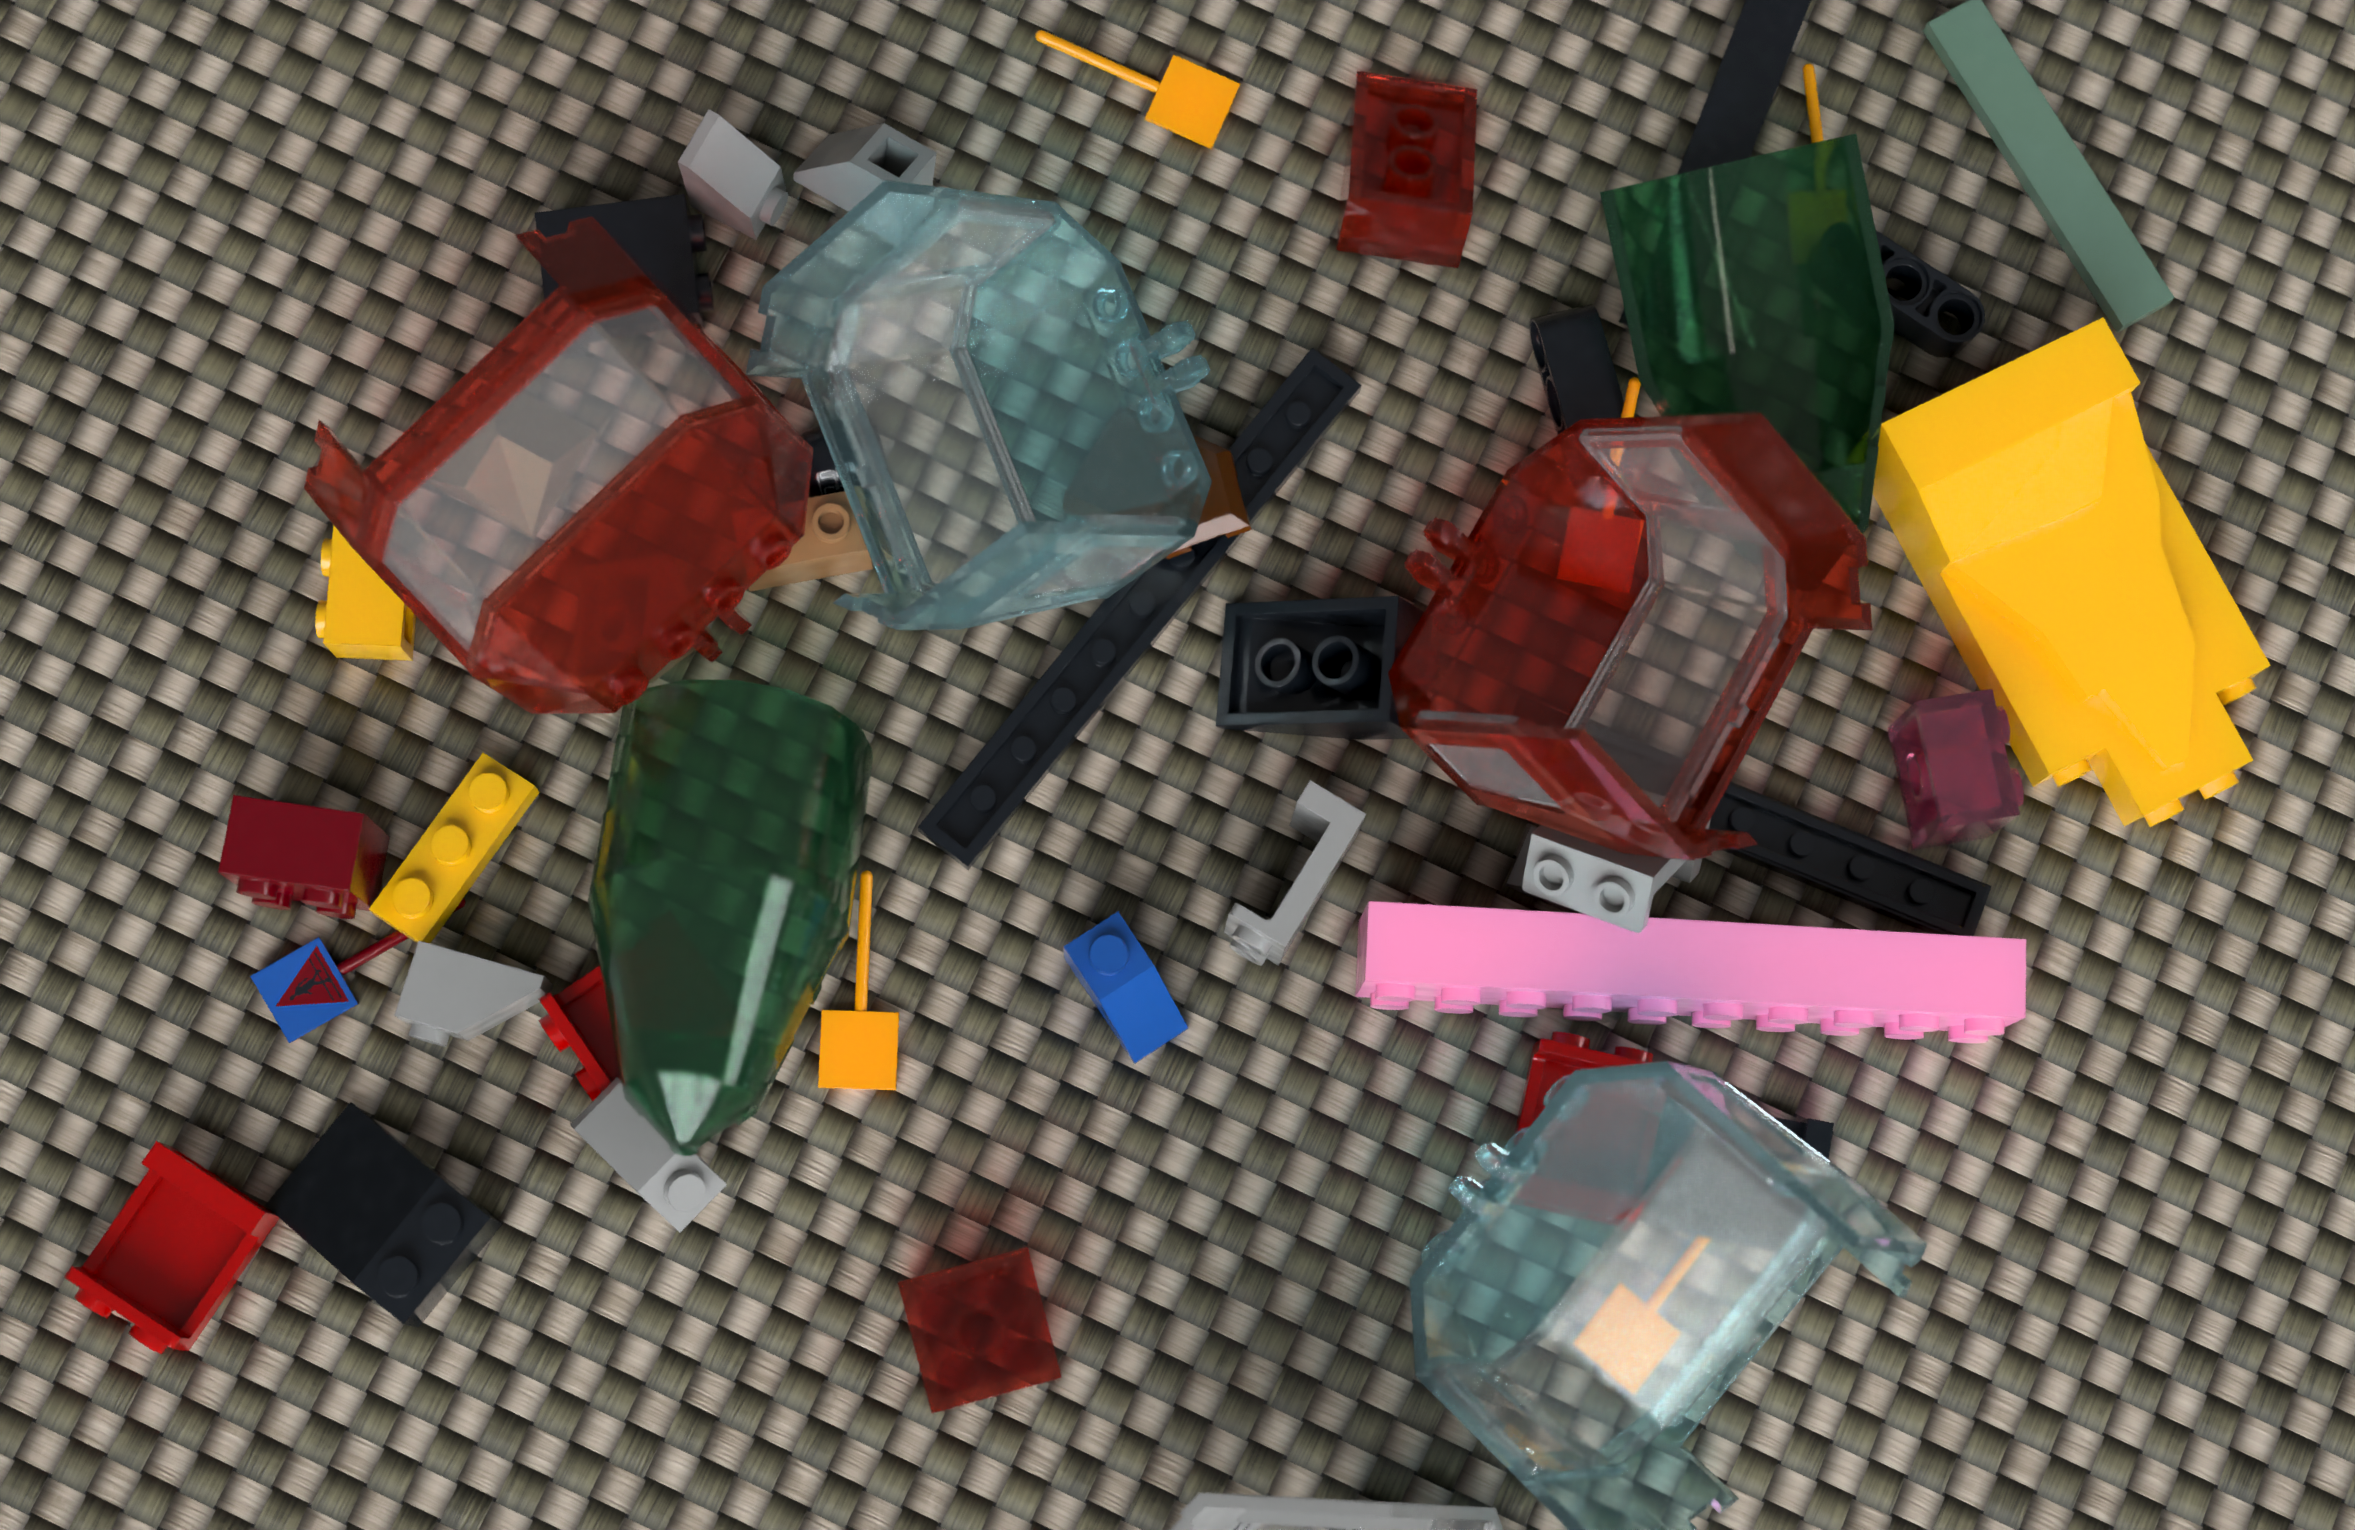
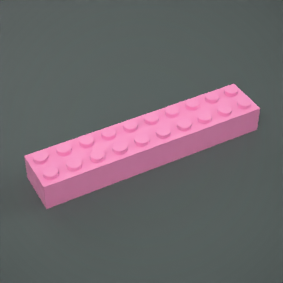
(1692, 970)

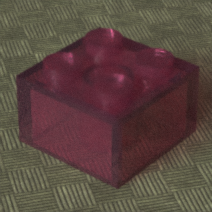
(1955, 768)

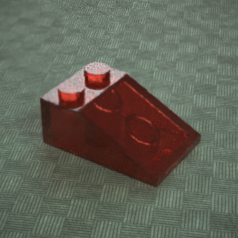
(1408, 170)

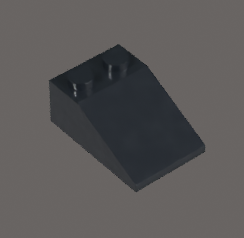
(1313, 666)
(383, 1216)

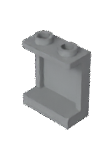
(1334, 827)
(1599, 879)

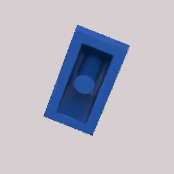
(1125, 987)

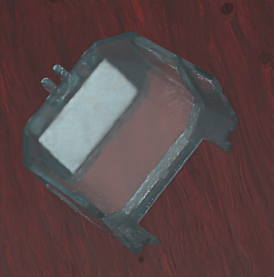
(987, 404)
(1628, 1281)

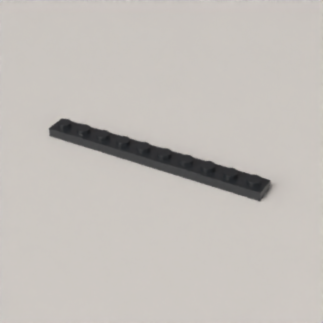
(1129, 624)

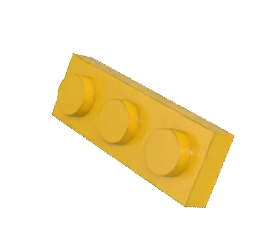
(454, 850)

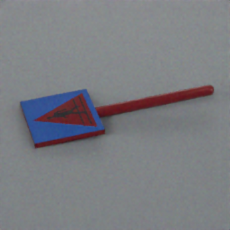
(310, 988)

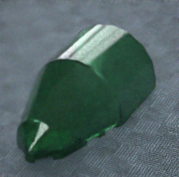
(1764, 298)
(722, 891)

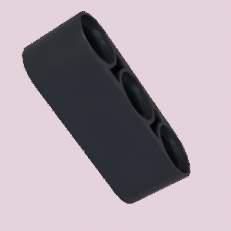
(1929, 294)
(1575, 366)

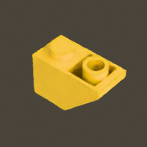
(361, 610)

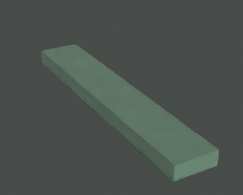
(2048, 164)

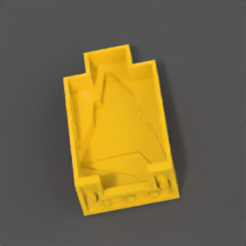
(2073, 575)

